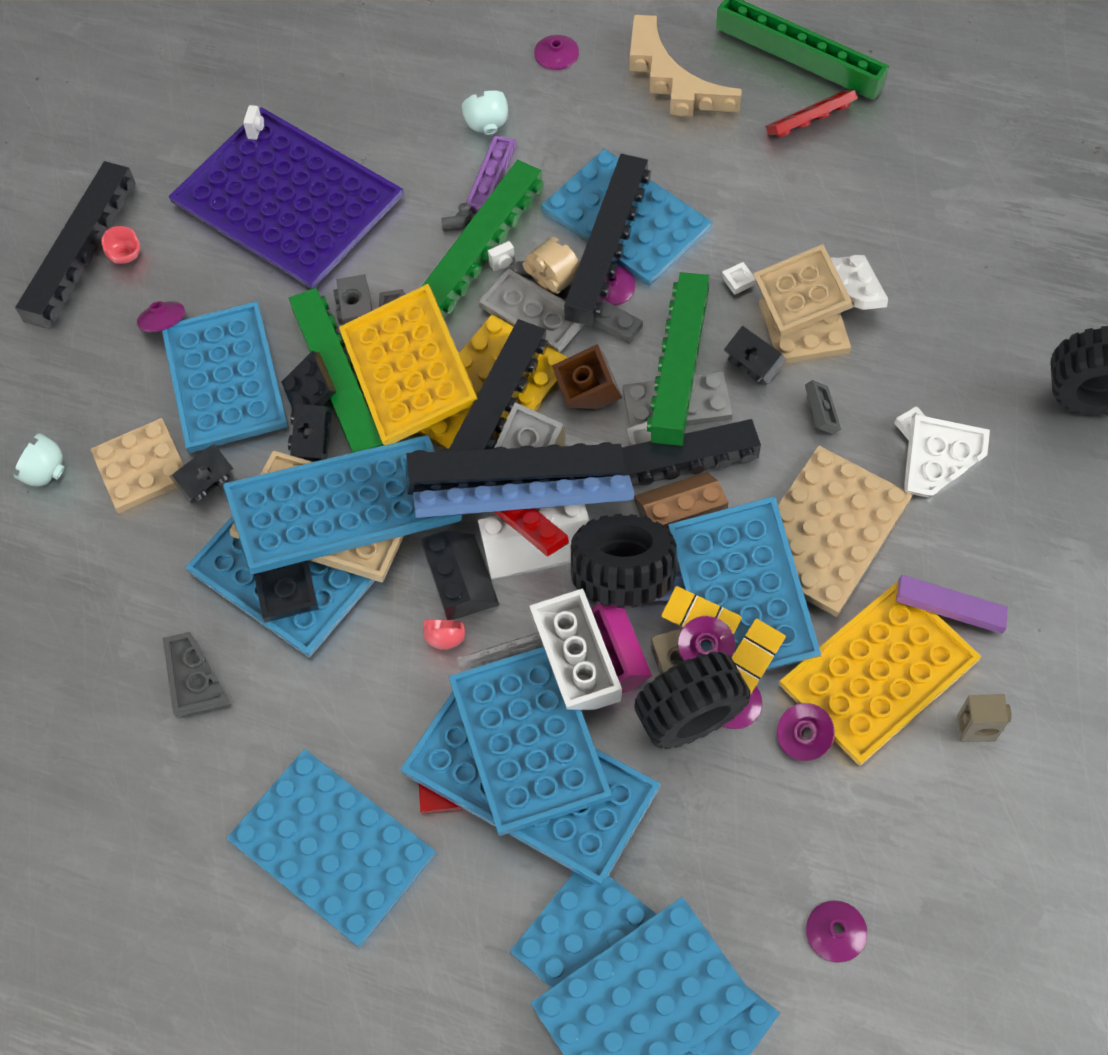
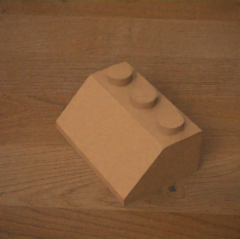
(682, 500)

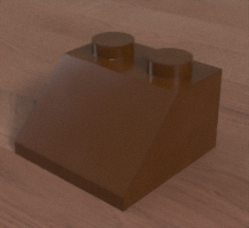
(587, 380)

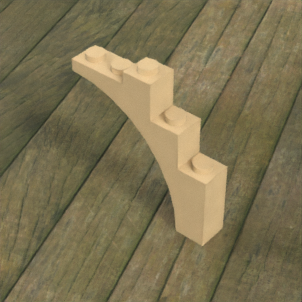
(667, 77)

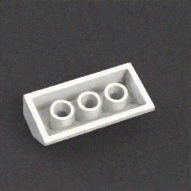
(513, 555)
(576, 652)

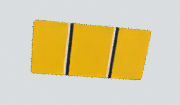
(685, 606)
(757, 651)

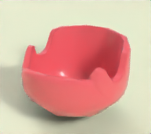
(120, 245)
(443, 633)

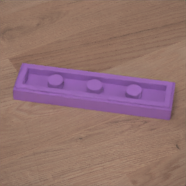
(491, 170)
(952, 604)

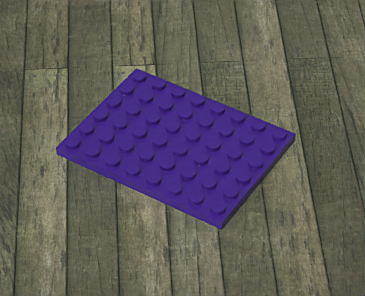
(287, 198)

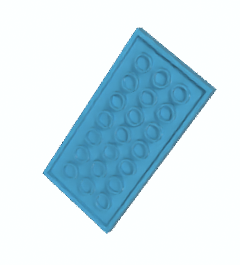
(327, 506)
(581, 840)
(590, 919)

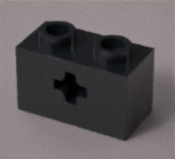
(747, 343)
(314, 444)
(209, 459)

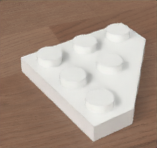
(860, 282)
(941, 453)

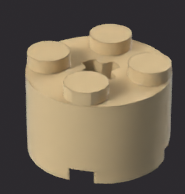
(552, 265)

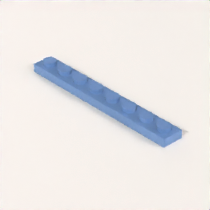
(523, 496)

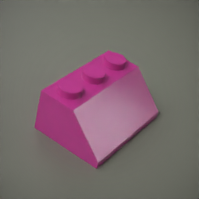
(622, 646)

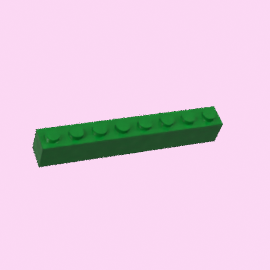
(802, 47)
(484, 232)
(680, 359)
(348, 400)

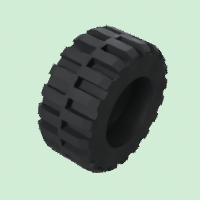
(1081, 372)
(623, 560)
(692, 700)

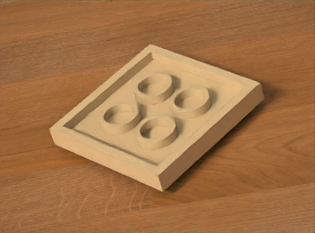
(802, 290)
(811, 342)
(138, 465)

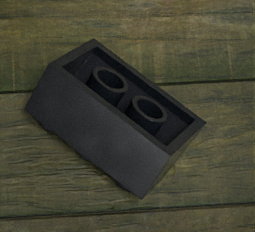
(459, 573)

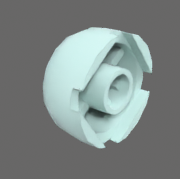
(486, 112)
(40, 462)

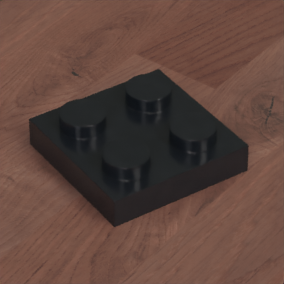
(309, 382)
(286, 591)

